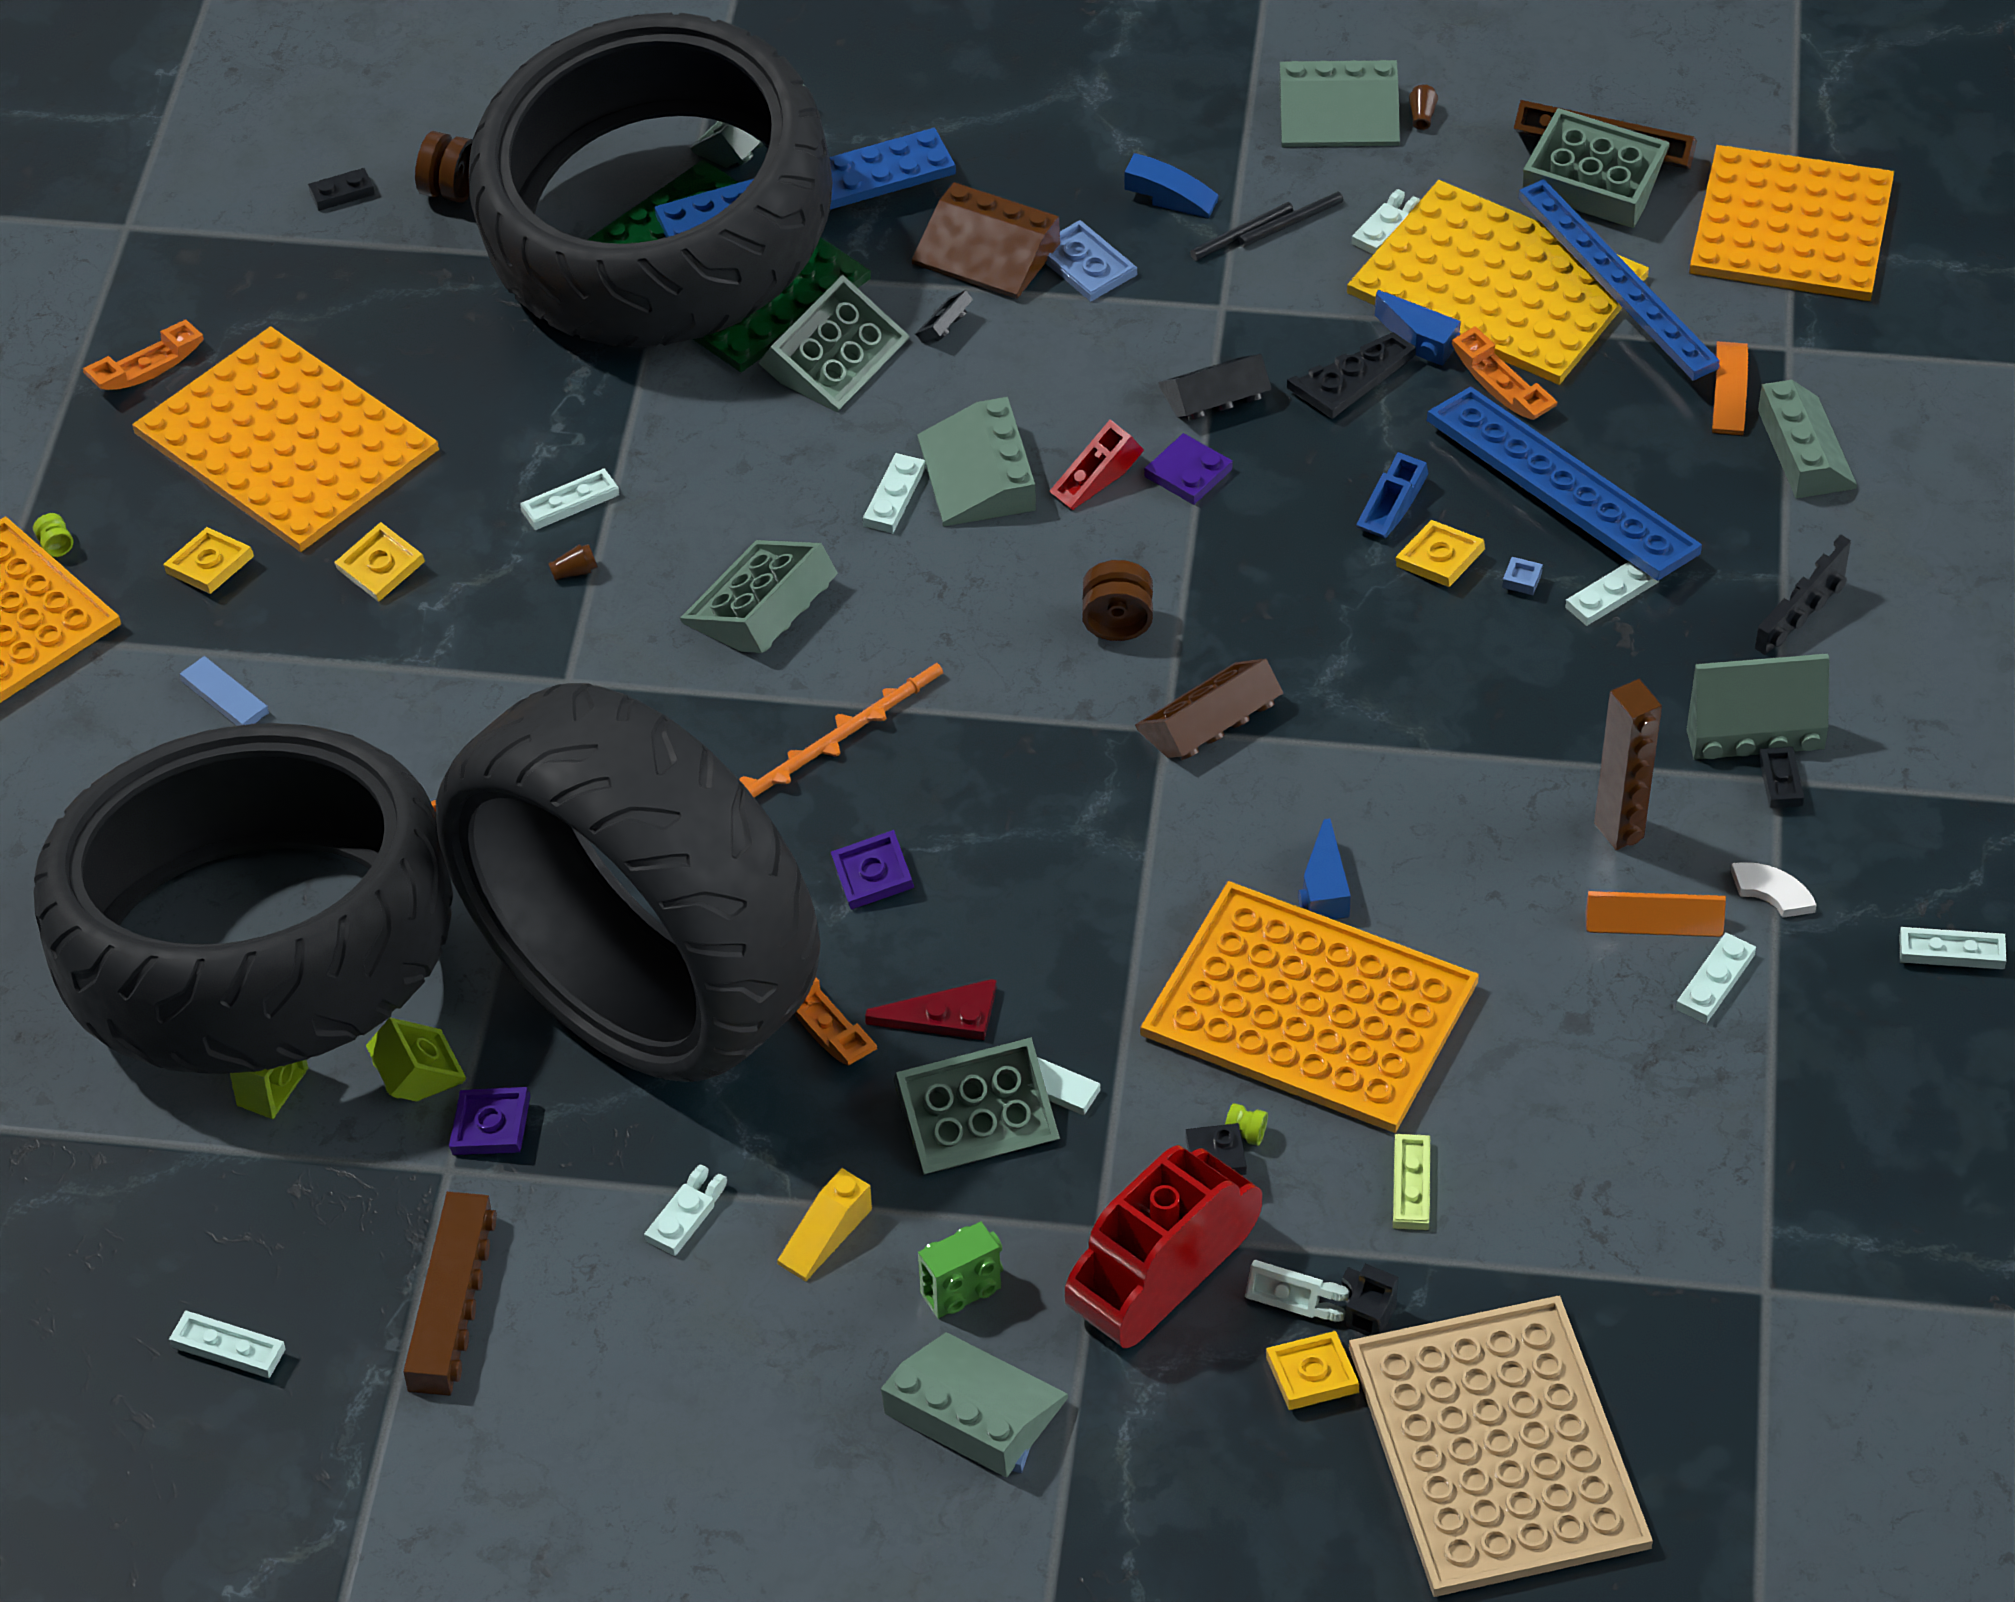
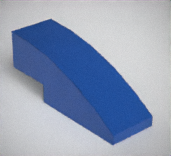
(1169, 186)
(1393, 495)

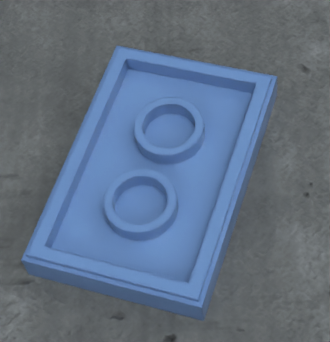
(1089, 262)

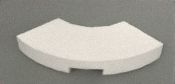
(1774, 887)

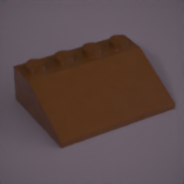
(987, 240)

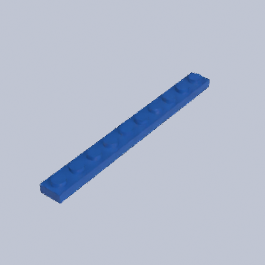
(1619, 280)

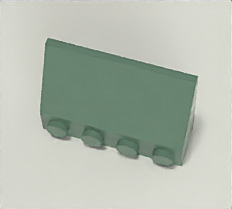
(1339, 103)
(1597, 166)
(834, 346)
(978, 464)
(761, 594)
(1759, 706)
(976, 1106)
(971, 1402)

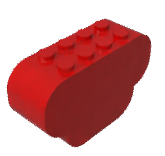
(1160, 1242)

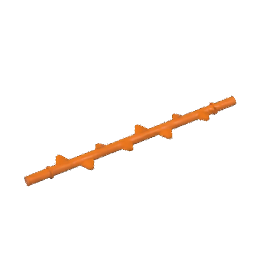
(845, 726)

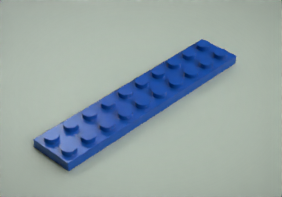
(855, 178)
(1564, 483)

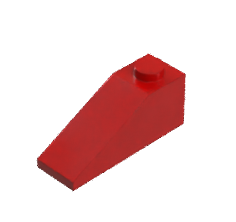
(1097, 466)

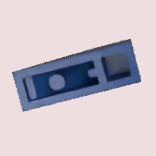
(1418, 325)
(1325, 882)

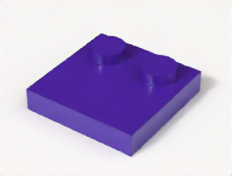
(1188, 468)
(872, 869)
(489, 1121)

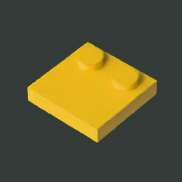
(1440, 553)
(208, 560)
(379, 561)
(1312, 1370)

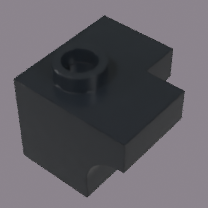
(1220, 1141)
(1370, 1299)

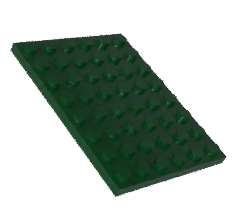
(753, 336)

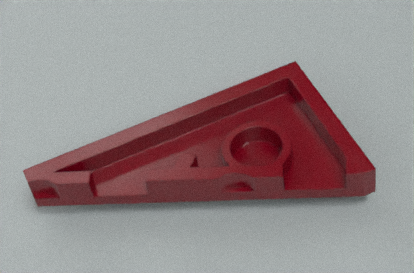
(950, 1012)

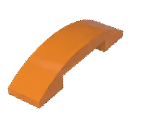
(147, 363)
(1498, 378)
(1730, 388)
(832, 1029)

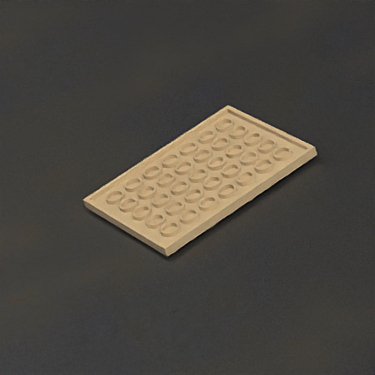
(1499, 1446)

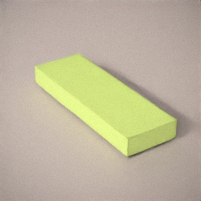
(1411, 1182)

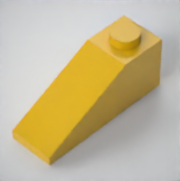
(827, 1224)

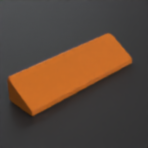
(1655, 913)

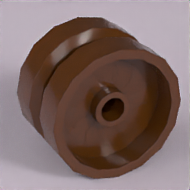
(443, 167)
(1117, 600)

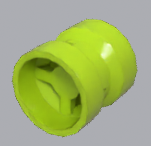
(53, 535)
(1251, 1124)

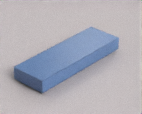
(223, 692)

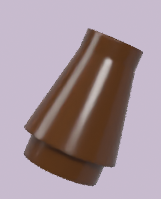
(1423, 103)
(574, 563)

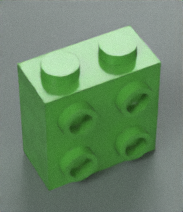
(960, 1269)

